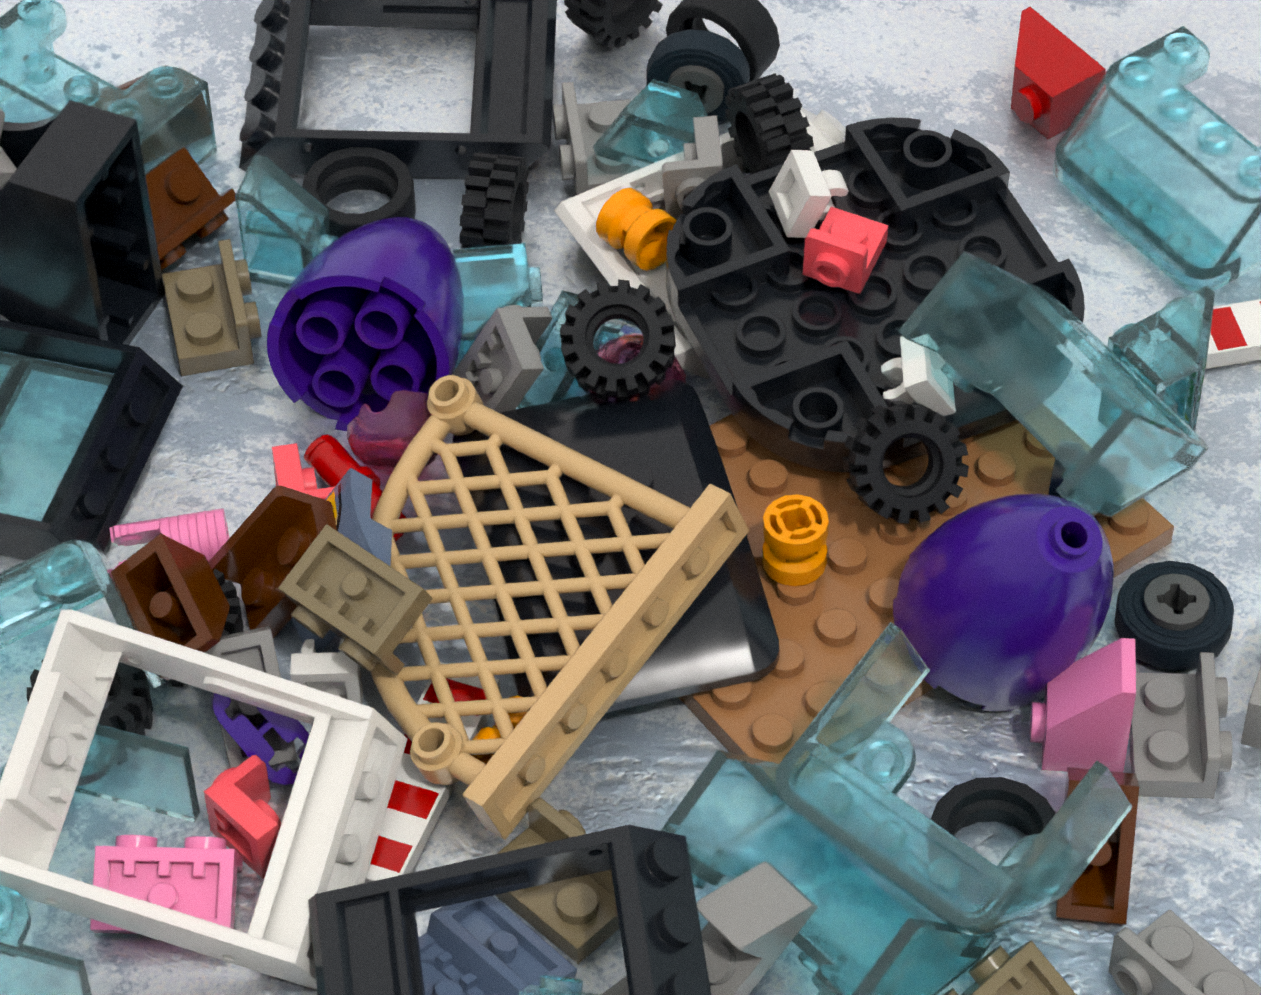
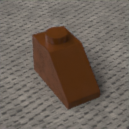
(173, 594)
(1104, 885)

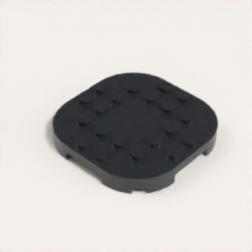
(808, 356)

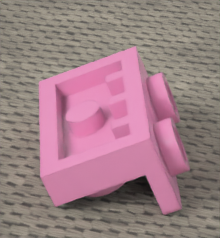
(186, 879)

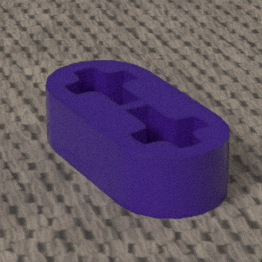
(252, 740)

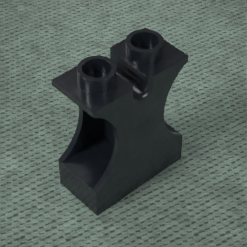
(78, 226)

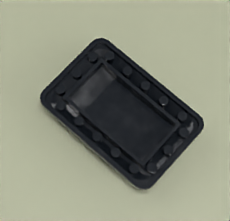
(670, 448)

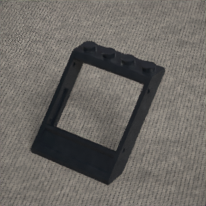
(509, 83)
(369, 931)

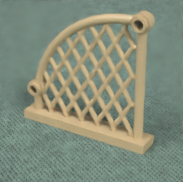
(589, 674)

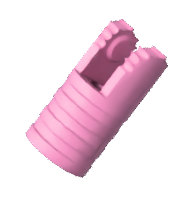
(199, 531)

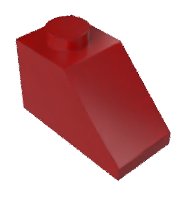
(1050, 76)

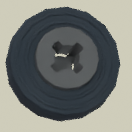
(700, 64)
(1170, 639)

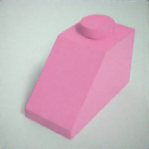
(1088, 711)

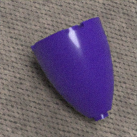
(365, 293)
(1006, 597)

